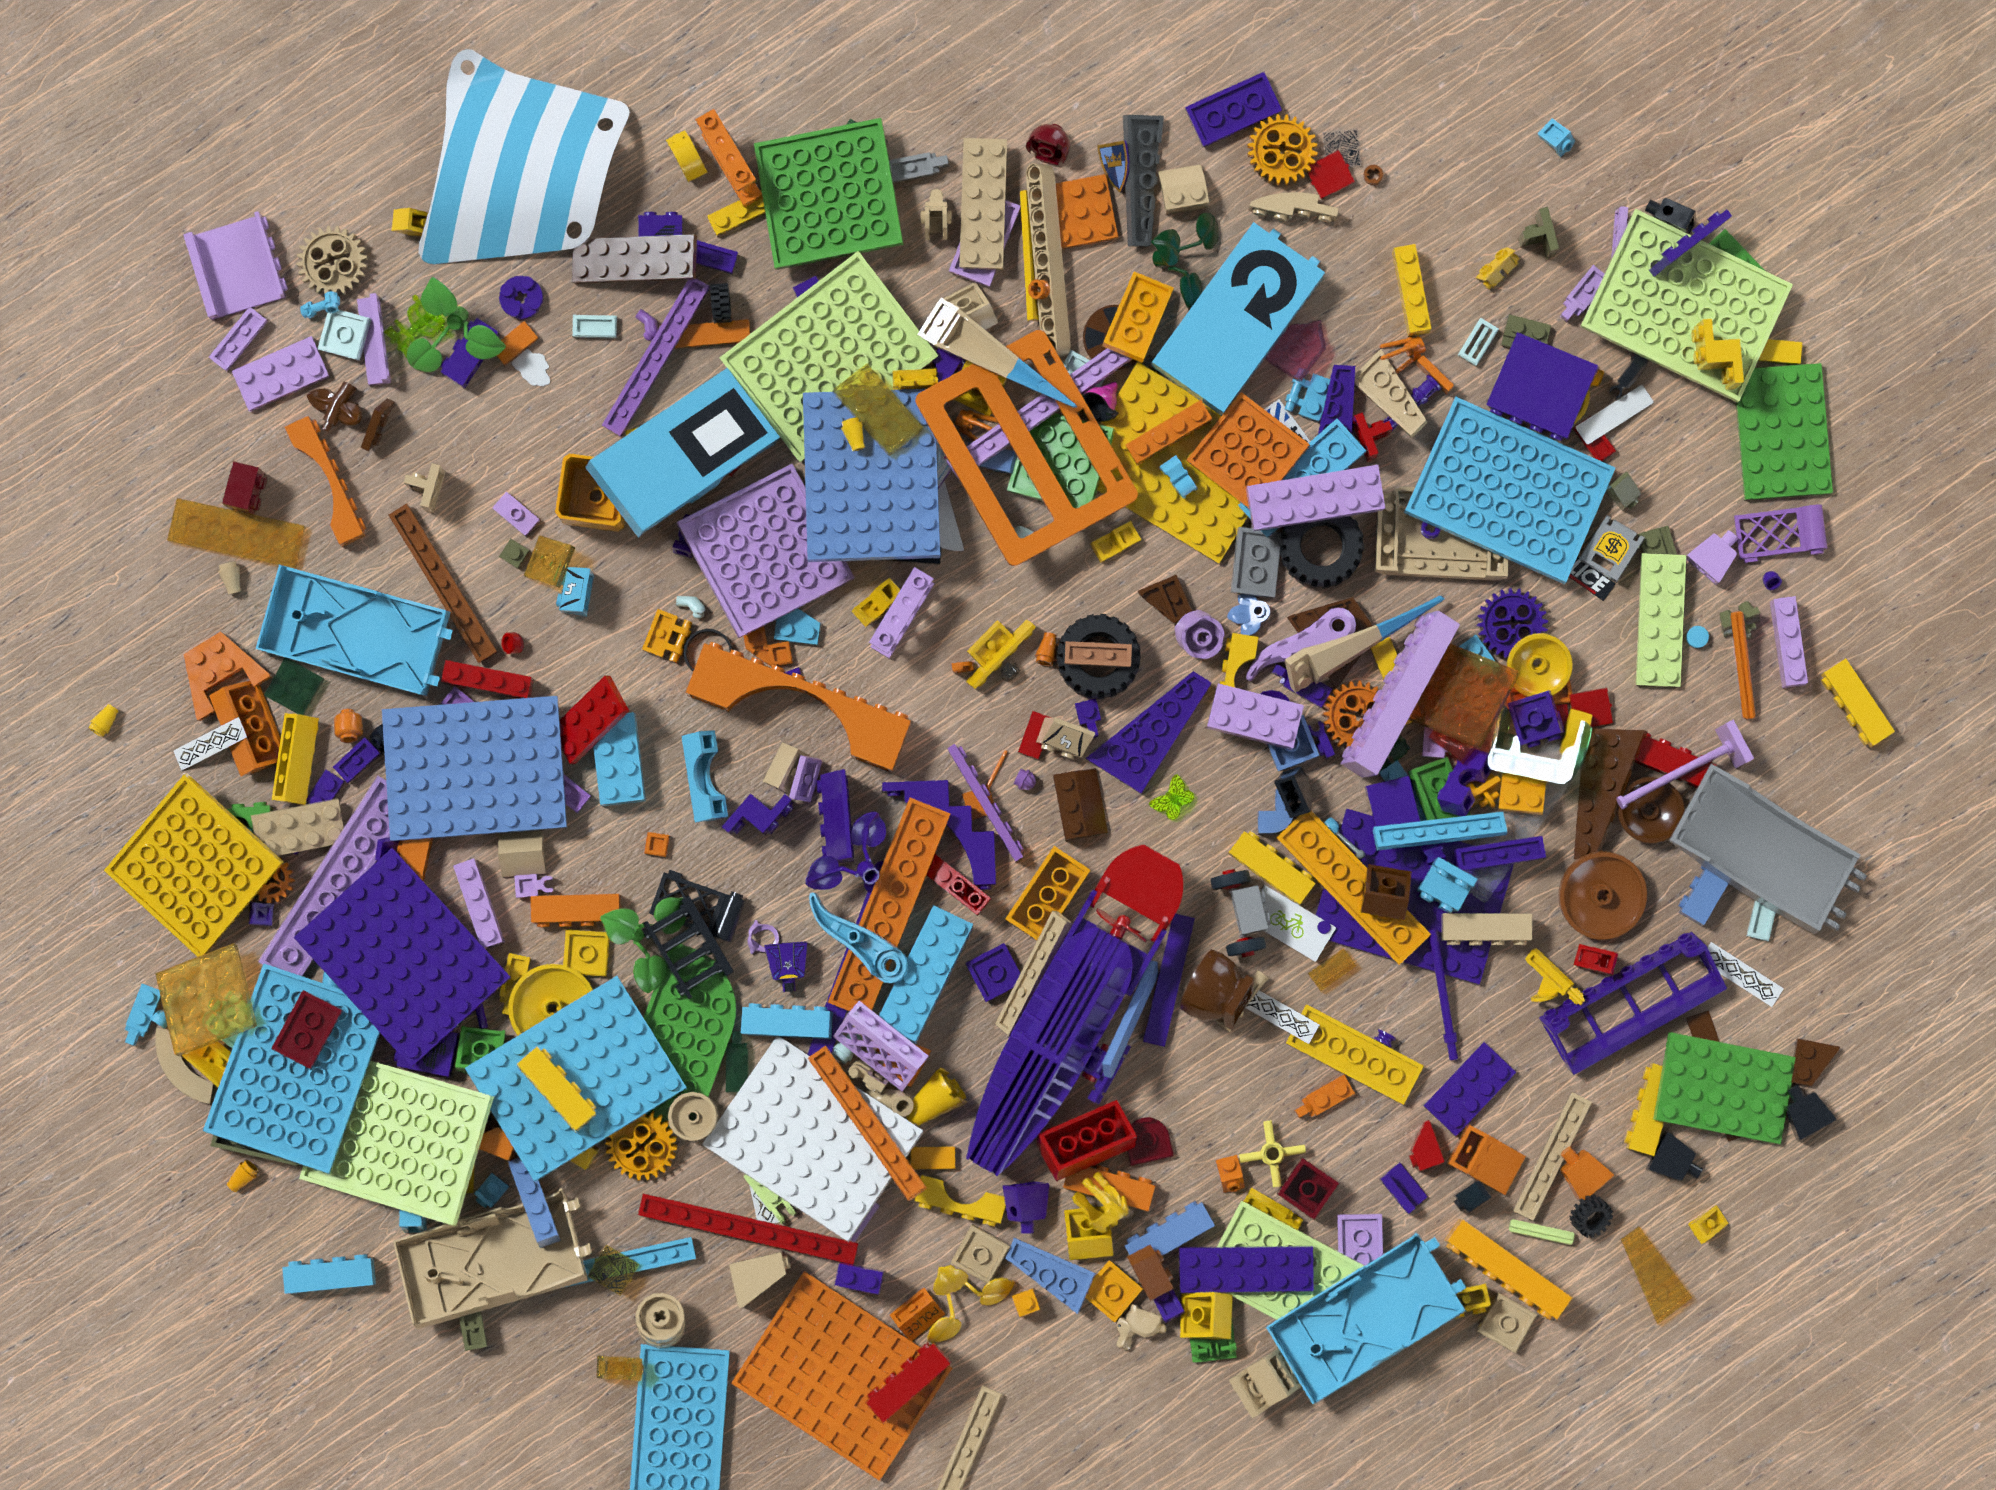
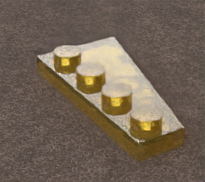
(1658, 1281)

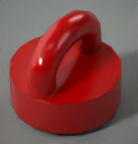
(512, 643)

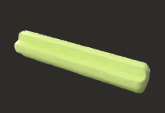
(1541, 1232)

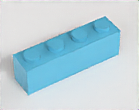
(786, 1022)
(329, 1275)

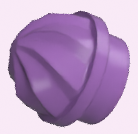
(1025, 780)

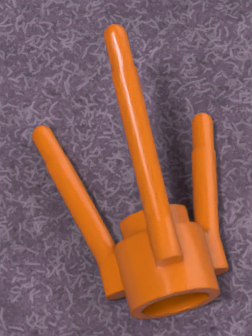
(1412, 346)
(968, 420)

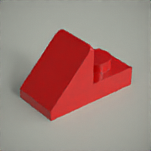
(1596, 959)

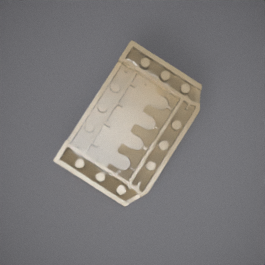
(1406, 552)

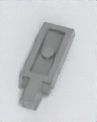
(917, 166)

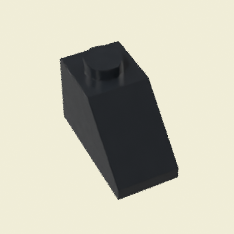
(1471, 1196)

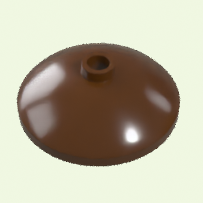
(1666, 807)

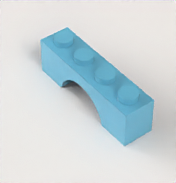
(698, 753)

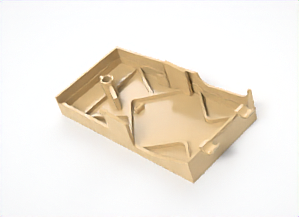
(487, 1262)

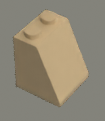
(757, 1275)

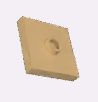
(980, 1253)
(1506, 1322)

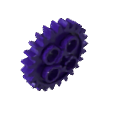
(1509, 603)

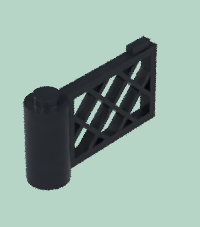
(725, 914)

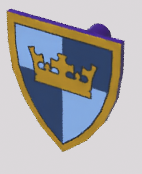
(1115, 162)

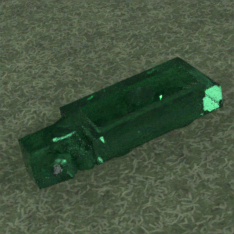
(736, 1063)

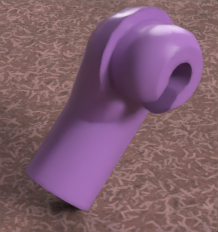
(650, 323)

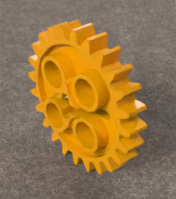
(1284, 130)
(654, 1158)

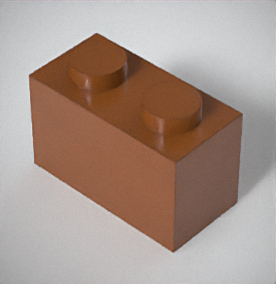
(1150, 1272)

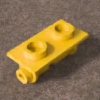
(1505, 260)
(914, 379)

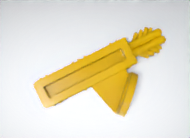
(1553, 980)

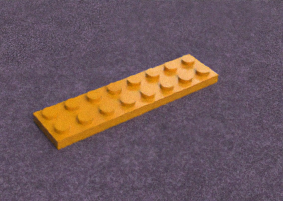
(1344, 880)

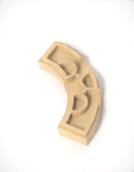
(178, 1071)

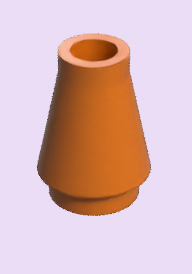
(1047, 650)

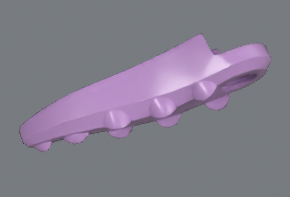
(1316, 634)

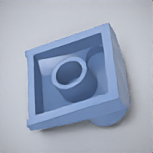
(1303, 749)

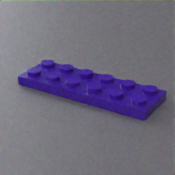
(1246, 1269)

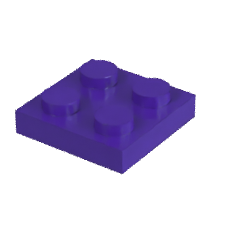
(994, 972)

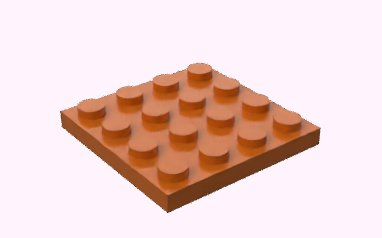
(1247, 449)

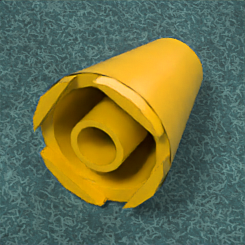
(936, 1098)

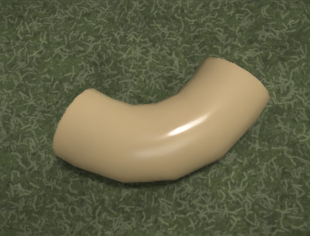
(894, 1100)

